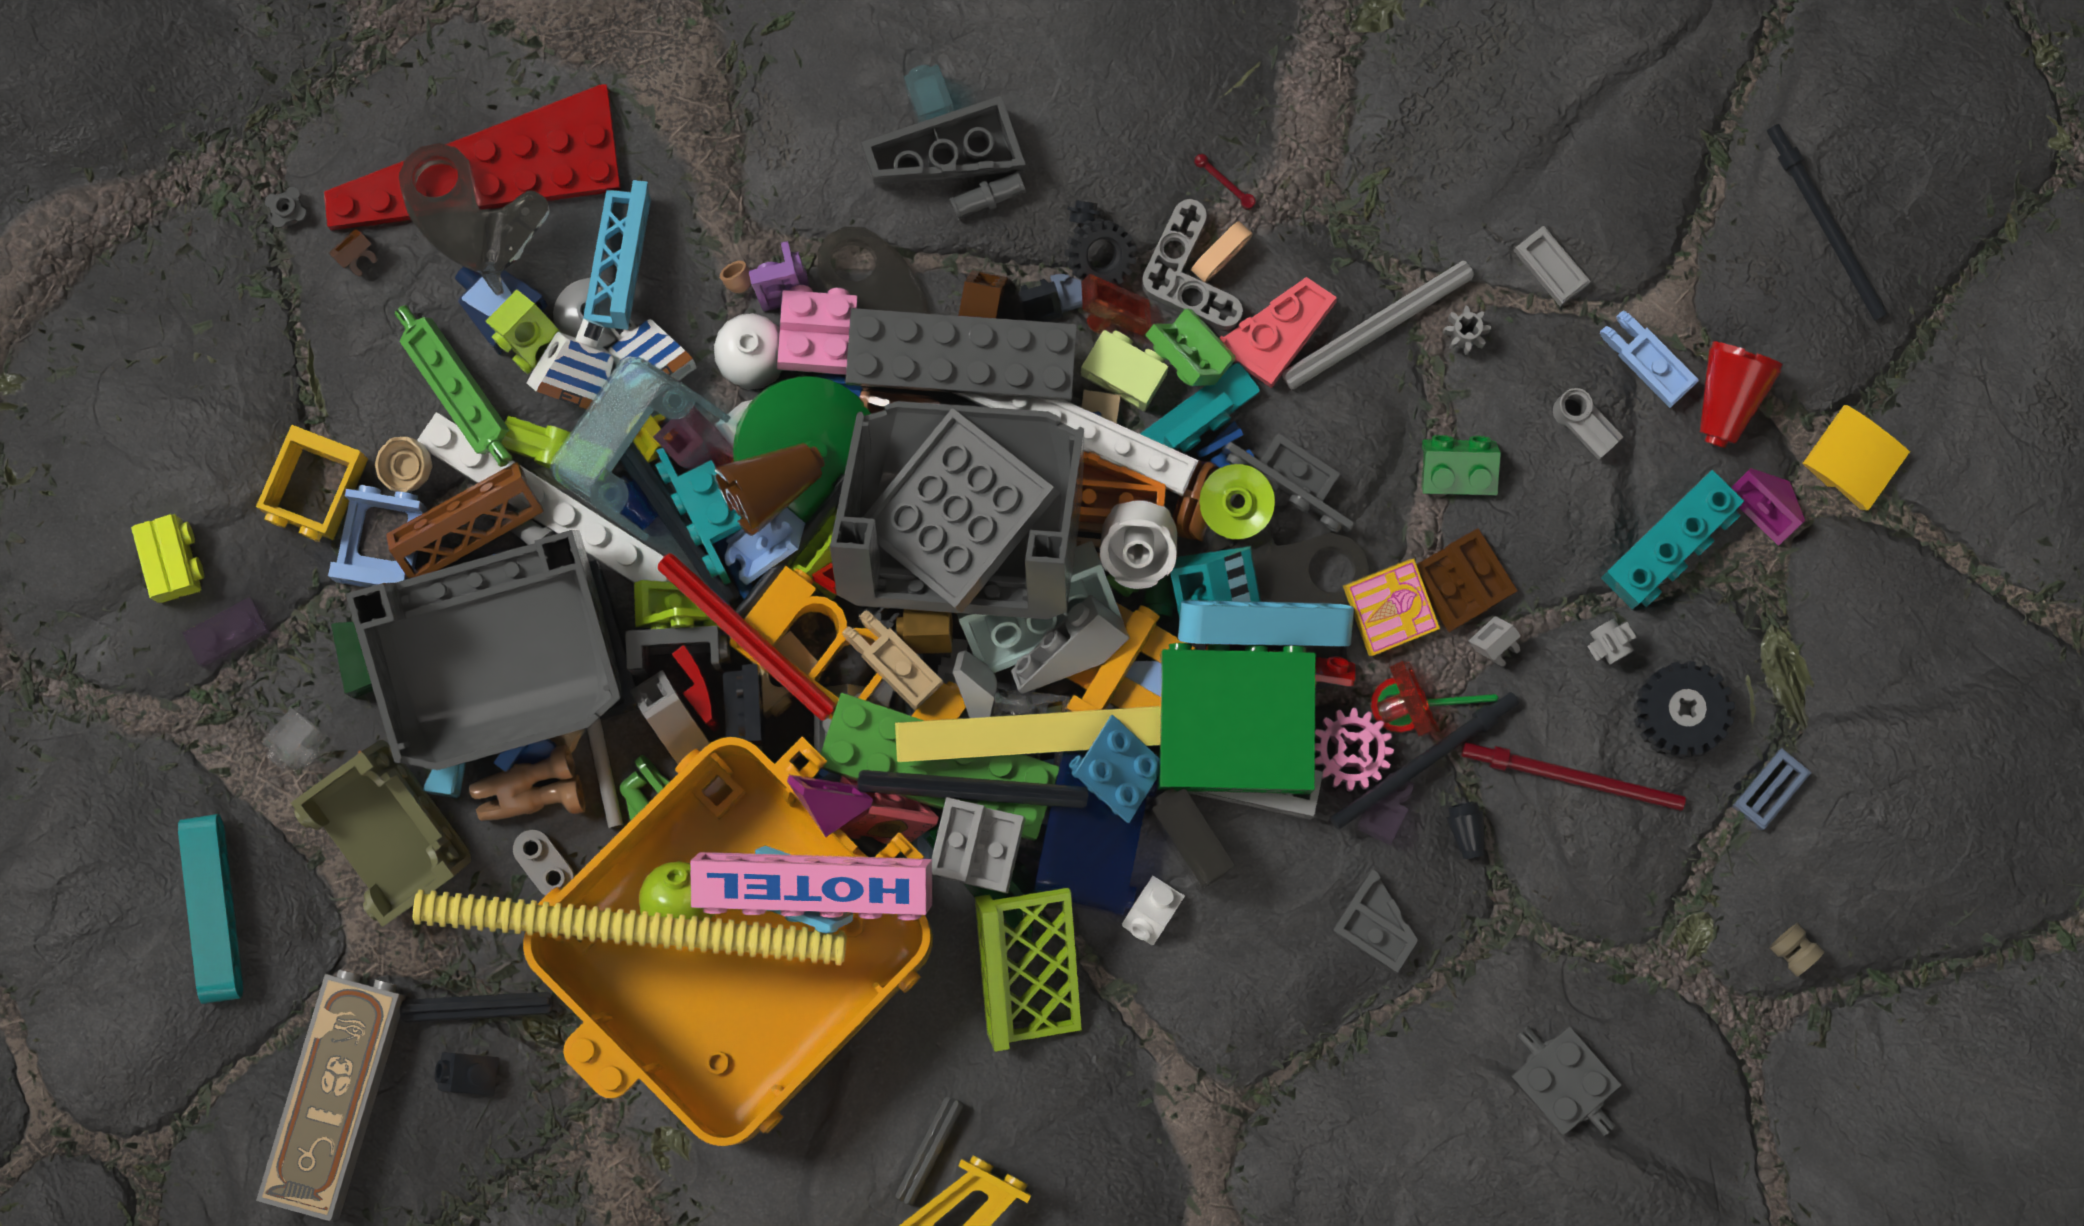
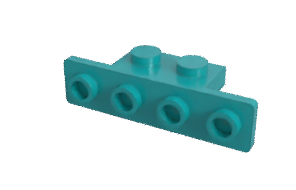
(1204, 410)
(706, 507)

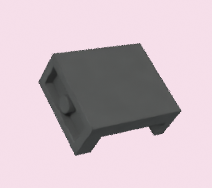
(663, 642)

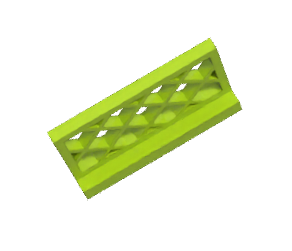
(995, 964)

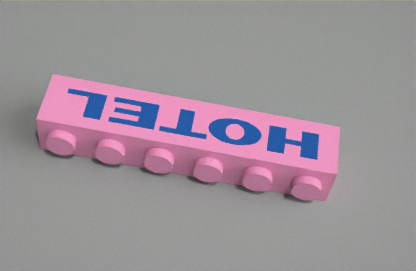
(811, 884)

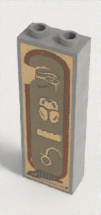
(331, 1096)

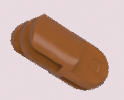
(1187, 511)

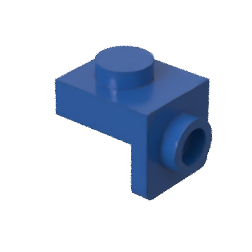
(529, 753)

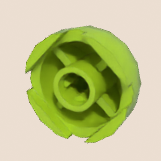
(669, 892)

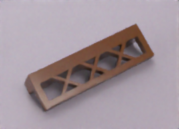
(457, 511)

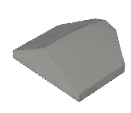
(975, 684)

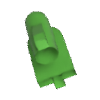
(631, 786)

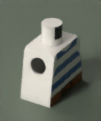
(654, 346)
(573, 366)

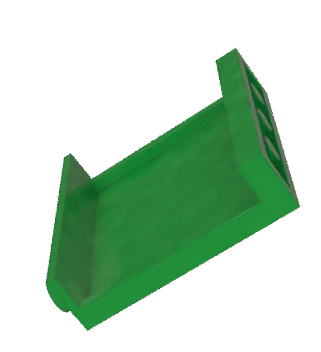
(1237, 720)

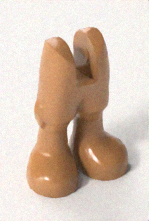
(519, 797)

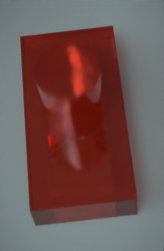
(1114, 305)
(1408, 701)

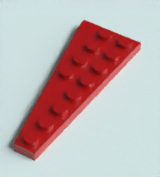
(550, 150)

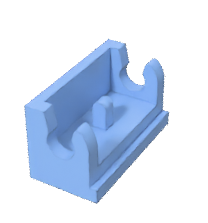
(765, 548)

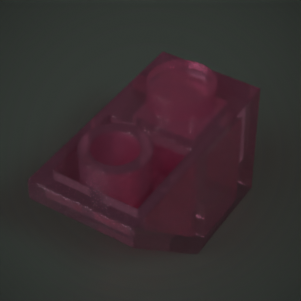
(694, 441)

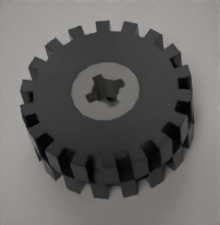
(1668, 721)

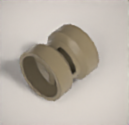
(1796, 949)

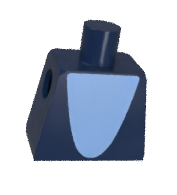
(482, 302)

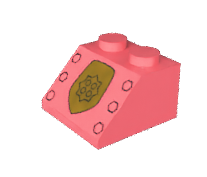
(889, 816)

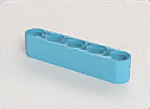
(1265, 623)

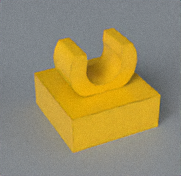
(644, 439)

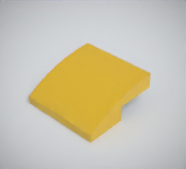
(1856, 457)

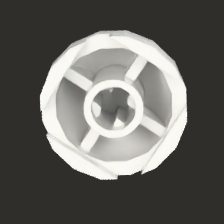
(748, 351)

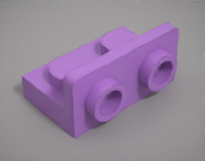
(774, 277)

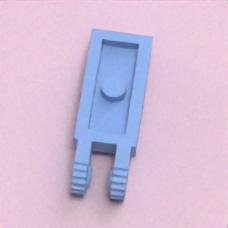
(1650, 360)

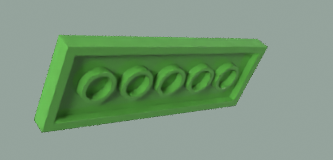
(865, 739)

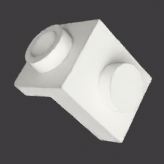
(1152, 910)

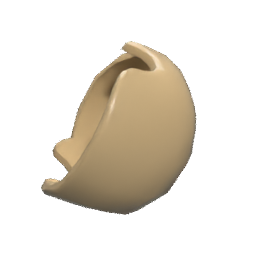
(403, 464)

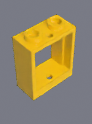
(294, 443)

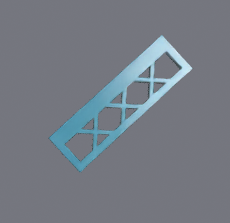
(626, 259)

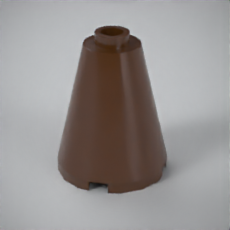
(768, 483)

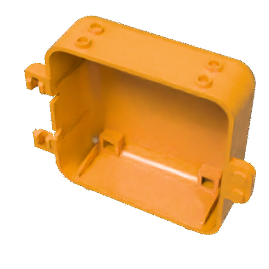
(706, 1029)

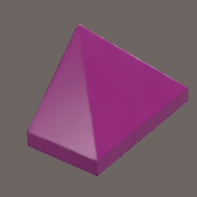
(1769, 504)
(829, 802)

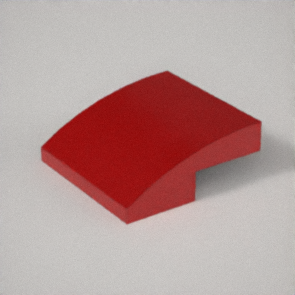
(700, 693)

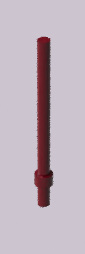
(1501, 758)

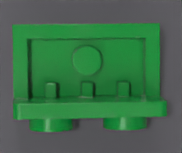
(1460, 466)

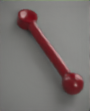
(1247, 200)

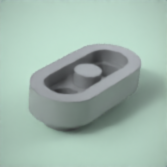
(544, 862)

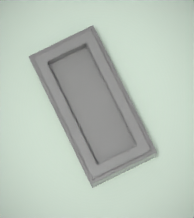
(1551, 266)

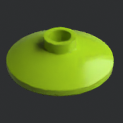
(1222, 515)

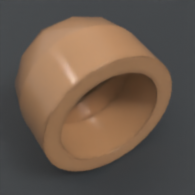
(736, 277)

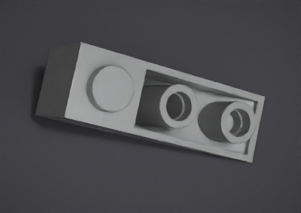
(1078, 643)

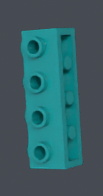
(1672, 540)

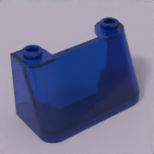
(1090, 849)

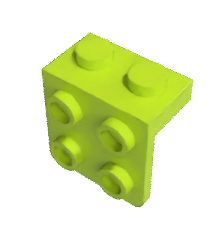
(665, 606)

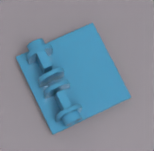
(1118, 769)

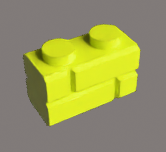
(167, 558)

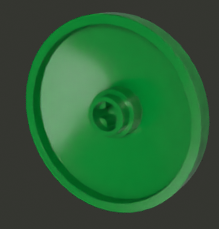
(802, 412)

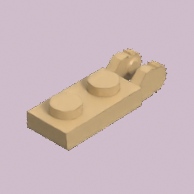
(895, 662)

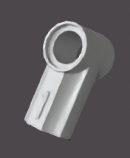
(1590, 426)

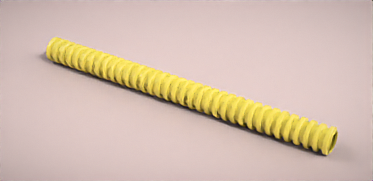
(628, 927)

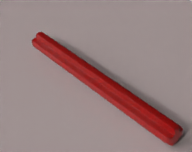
(746, 636)

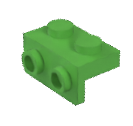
(1191, 349)

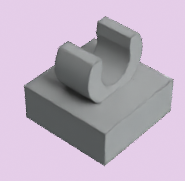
(1495, 639)

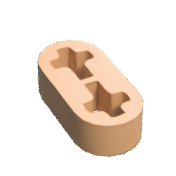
(1221, 252)

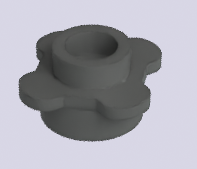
(294, 214)

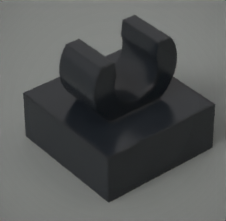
(1040, 302)

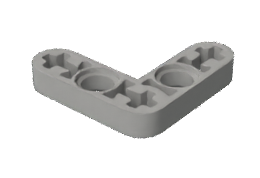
(1179, 281)

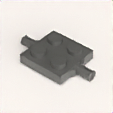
(1566, 1080)

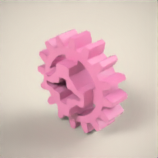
(1364, 762)

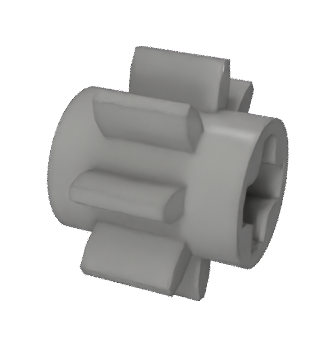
(1462, 321)
(1612, 641)

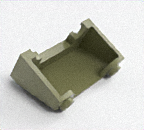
(384, 830)

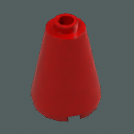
(1734, 391)

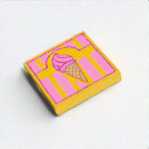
(1391, 607)

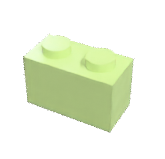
(1125, 369)

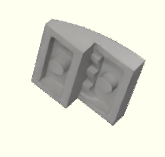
(977, 845)

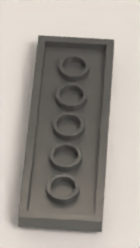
(960, 354)

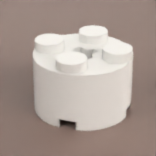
(1138, 524)

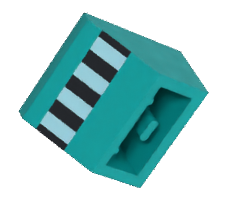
(1216, 577)

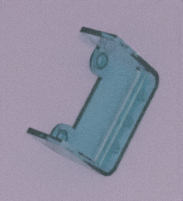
(610, 427)

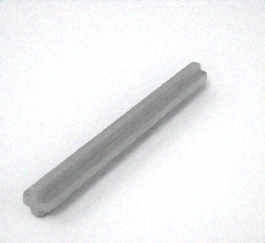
(1377, 325)

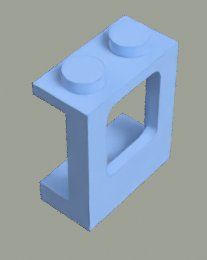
(362, 570)

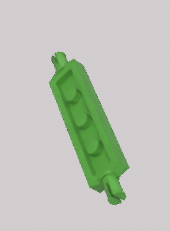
(454, 385)

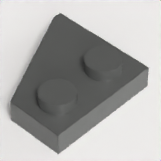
(1376, 925)

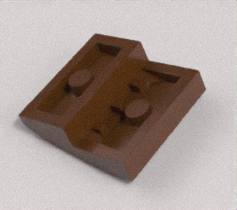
(1464, 580)

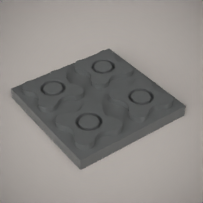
(959, 509)

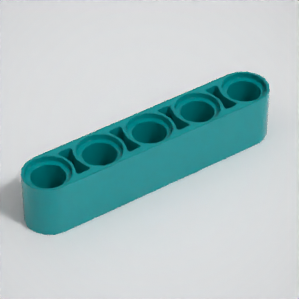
(210, 909)

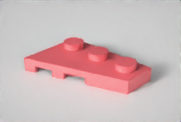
(1277, 333)

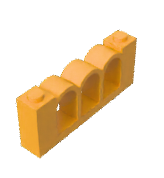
(792, 597)

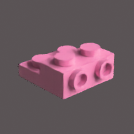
(815, 330)

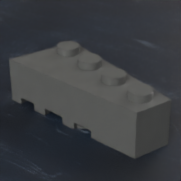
(950, 146)

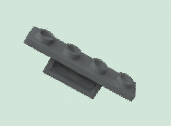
(1297, 475)

